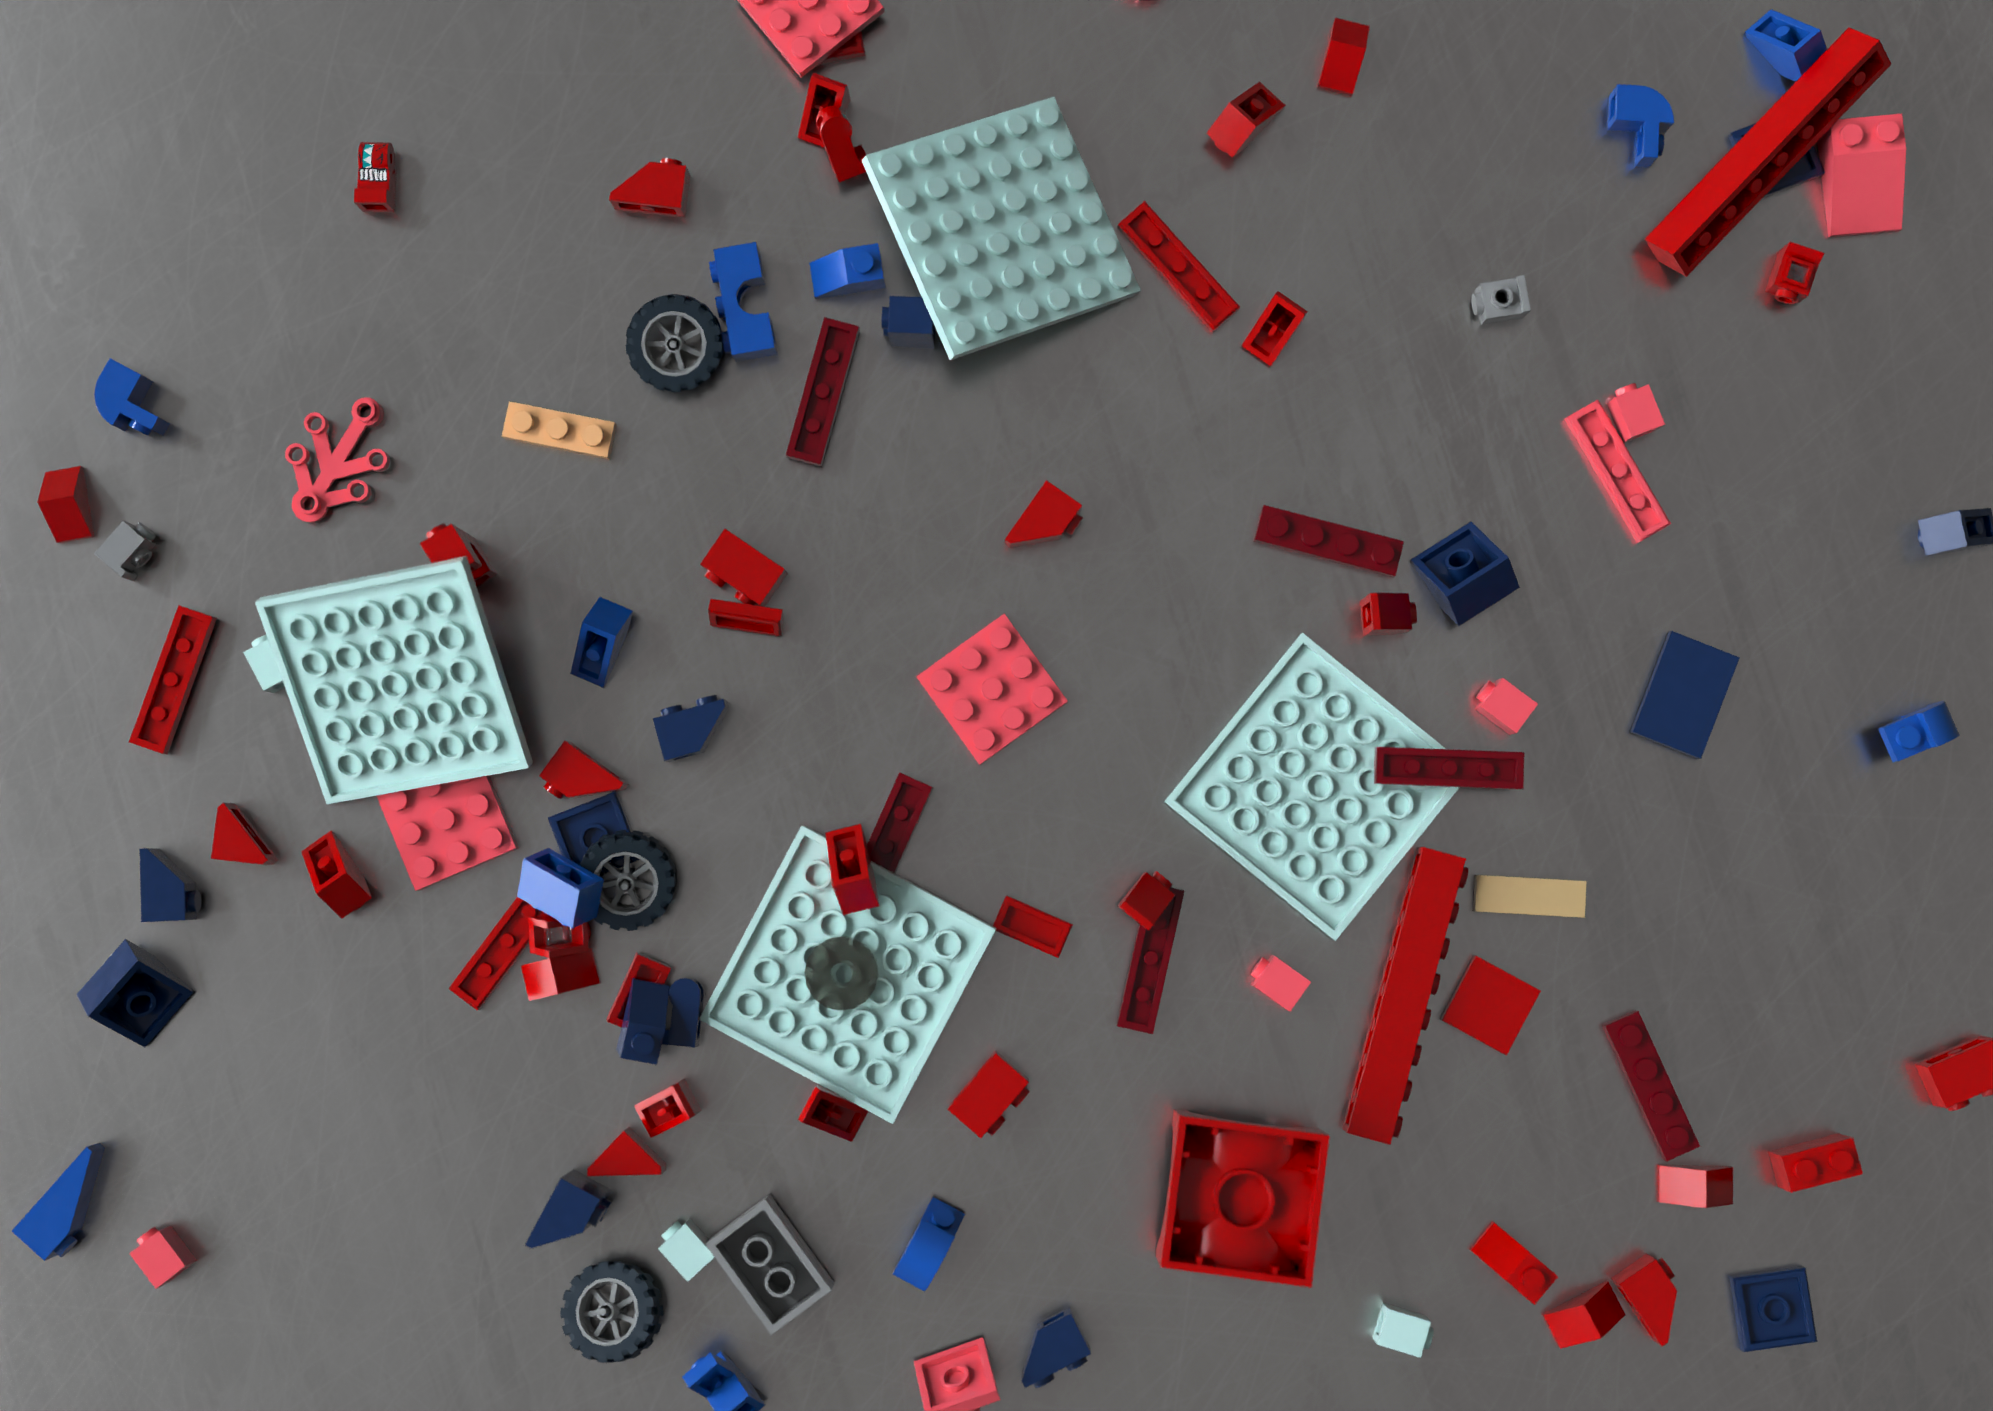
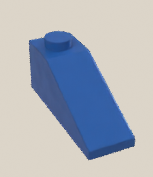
(62, 1210)

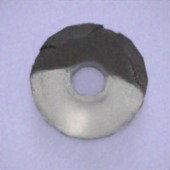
(820, 979)

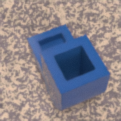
(1643, 112)
(118, 399)
(1919, 731)
(929, 1244)
(722, 1384)

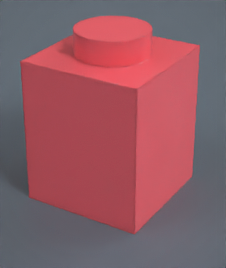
(1635, 412)
(1505, 705)
(1279, 982)
(162, 1255)

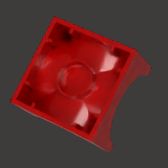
(1243, 1199)

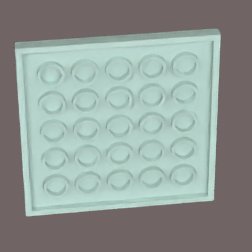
(1001, 227)
(395, 681)
(1296, 788)
(861, 1053)

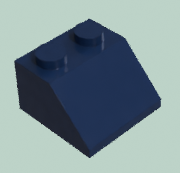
(1466, 573)
(133, 994)
(570, 1209)

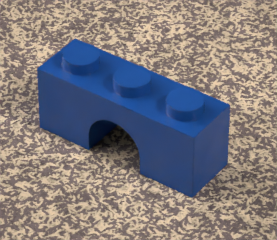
(738, 270)

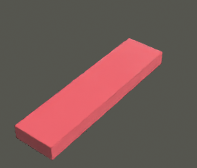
(1617, 471)

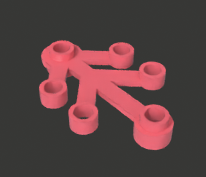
(334, 465)

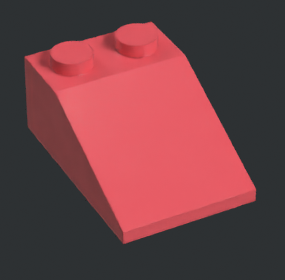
(1863, 175)

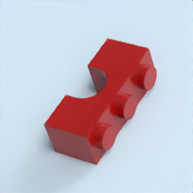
(450, 543)

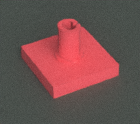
(957, 1378)

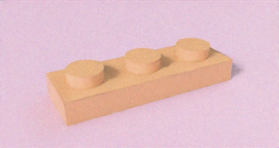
(559, 430)

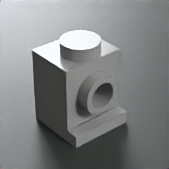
(1491, 311)
(127, 549)

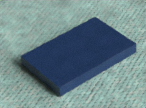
(1684, 695)

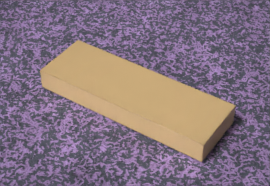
(1529, 896)

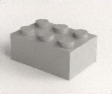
(770, 1264)

